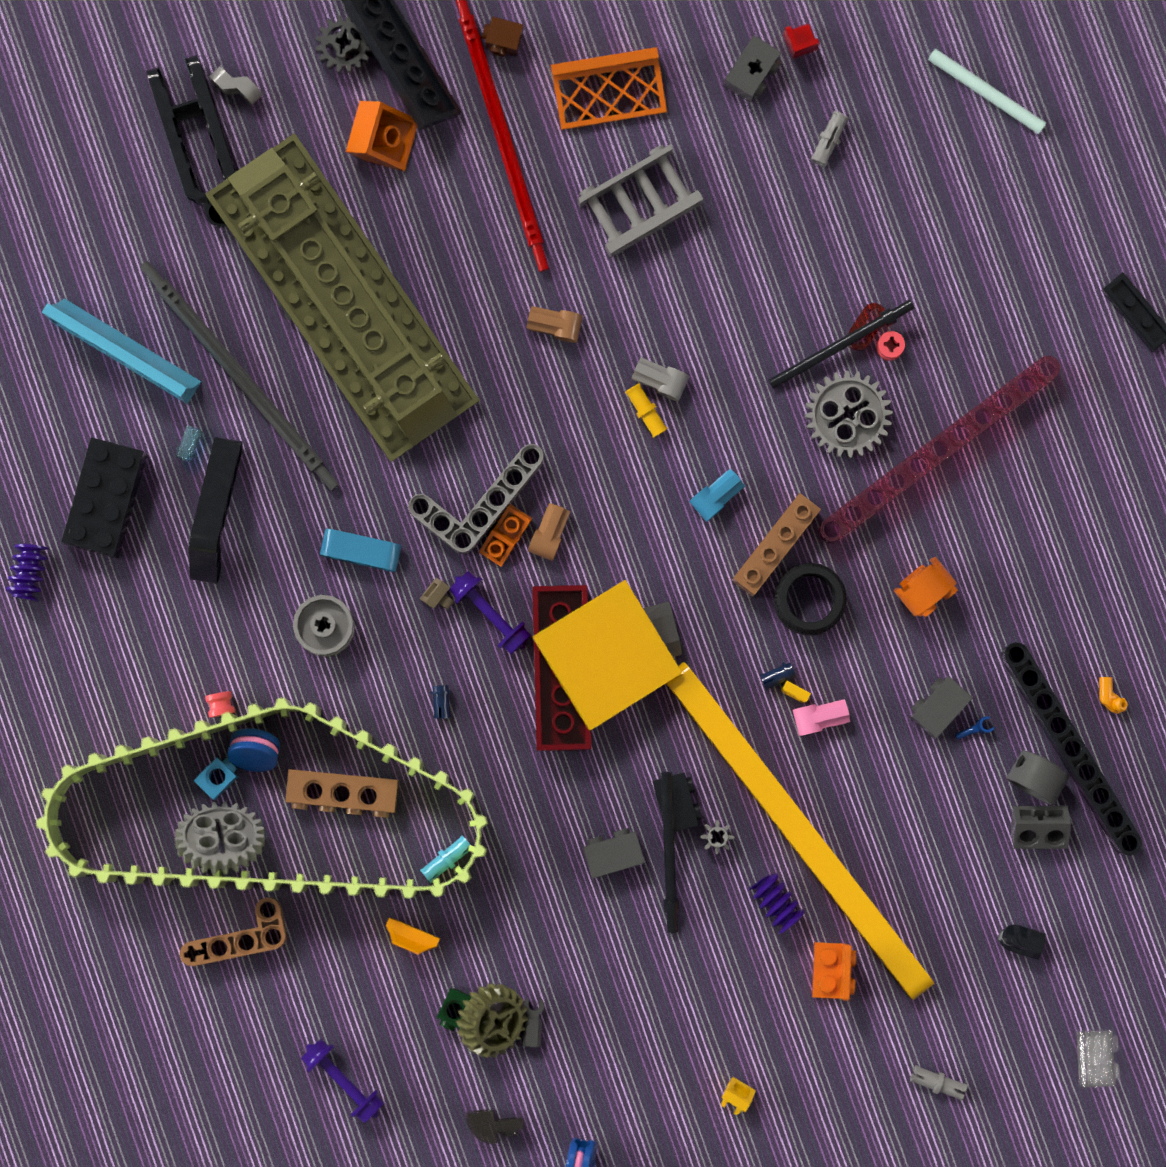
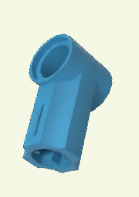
(712, 498)

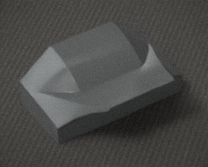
(664, 623)

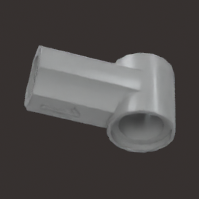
(667, 381)

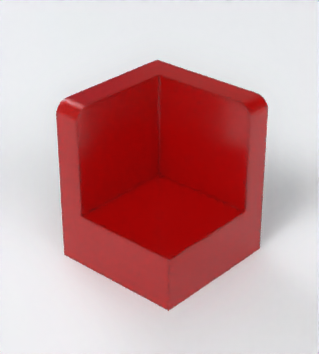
(800, 40)

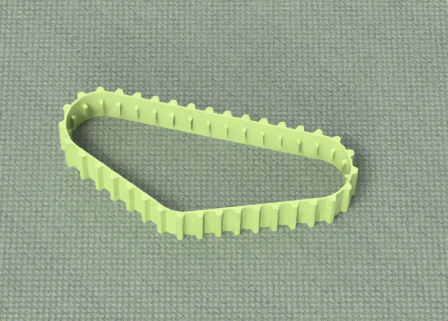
(177, 737)

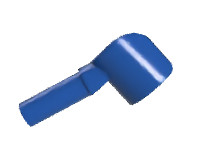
(974, 729)

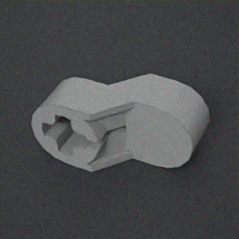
(236, 85)

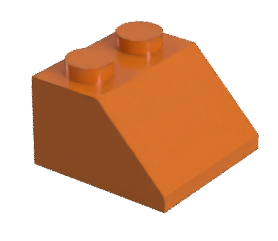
(382, 135)

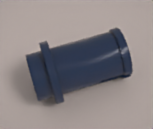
(778, 676)
(441, 701)

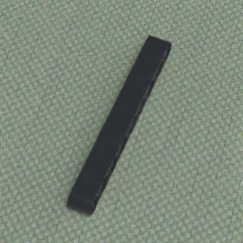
(1082, 757)

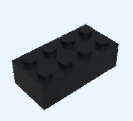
(104, 497)

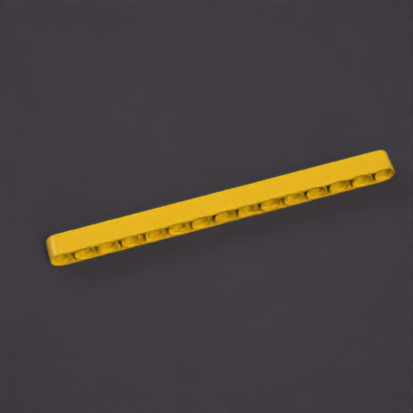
(800, 833)

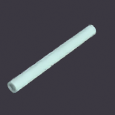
(986, 91)

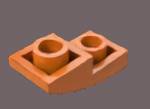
(505, 535)

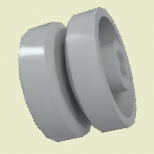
(308, 621)

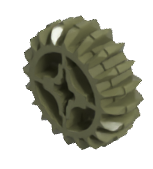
(499, 1022)

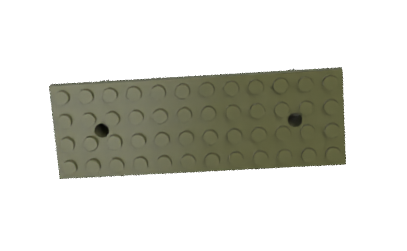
(342, 297)

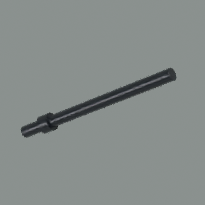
(888, 317)
(671, 904)

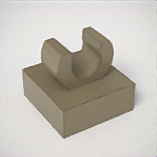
(436, 594)

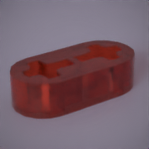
(861, 320)

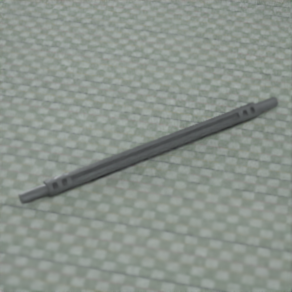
(239, 376)

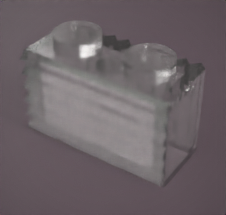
(1096, 1058)

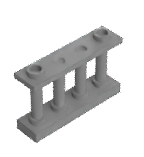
(640, 227)

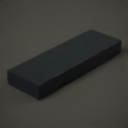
(1136, 311)

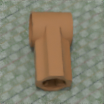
(562, 324)
(547, 538)

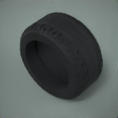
(830, 578)

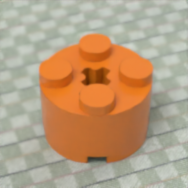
(926, 587)

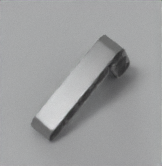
(483, 506)

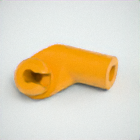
(1109, 698)

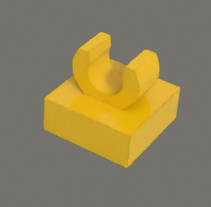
(738, 1095)

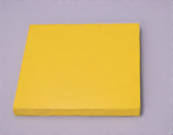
(607, 655)

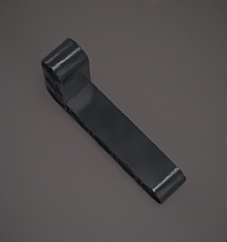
(213, 510)

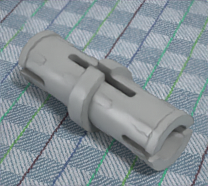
(829, 138)
(938, 1082)

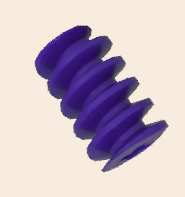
(26, 571)
(777, 902)

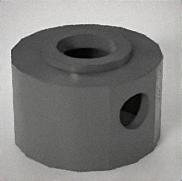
(1038, 777)

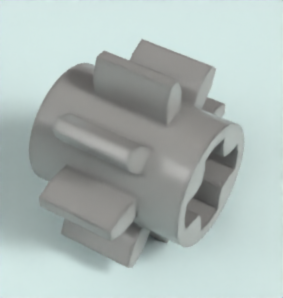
(725, 837)

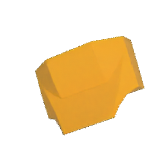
(411, 937)

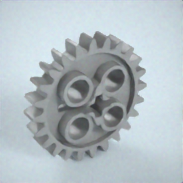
(861, 434)
(199, 840)

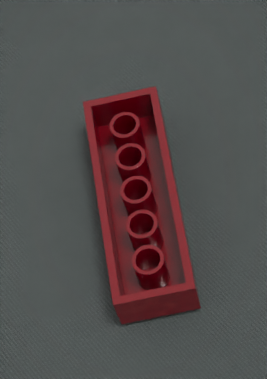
(557, 720)

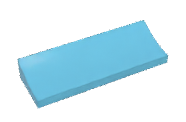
(122, 349)

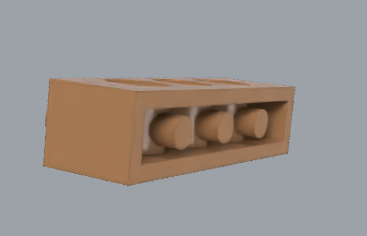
(776, 545)
(300, 780)

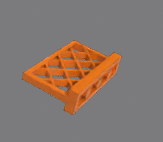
(602, 65)

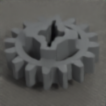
(333, 42)

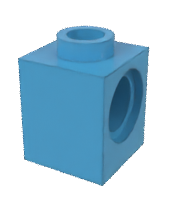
(205, 782)

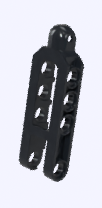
(173, 115)

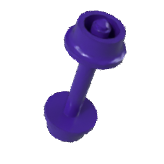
(465, 587)
(367, 1106)

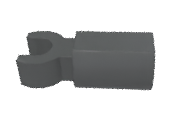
(533, 1026)

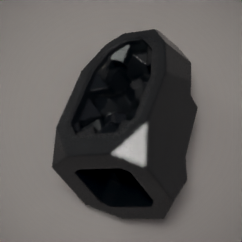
(1022, 941)

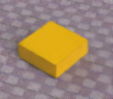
(795, 692)

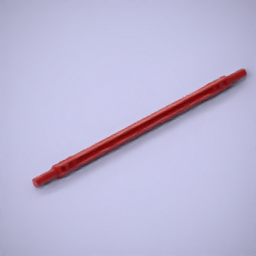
(502, 134)

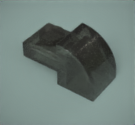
(485, 1126)

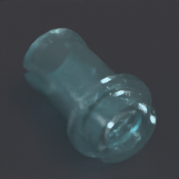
(188, 444)

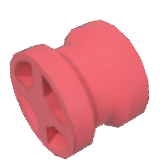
(890, 350)
(220, 704)

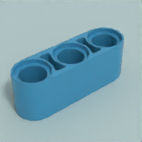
(360, 550)

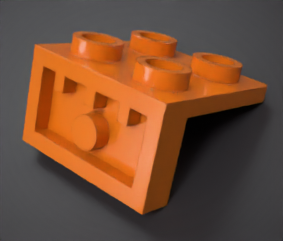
(832, 970)

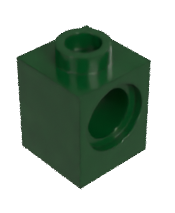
(453, 996)

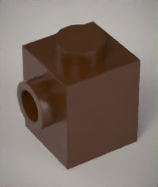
(503, 36)

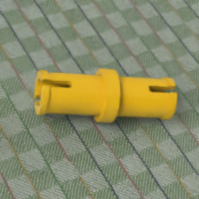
(646, 410)

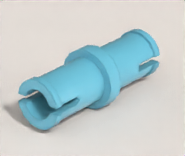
(446, 859)

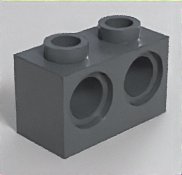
(1040, 827)

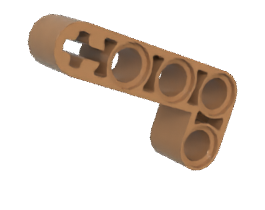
(233, 939)

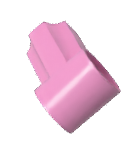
(815, 718)

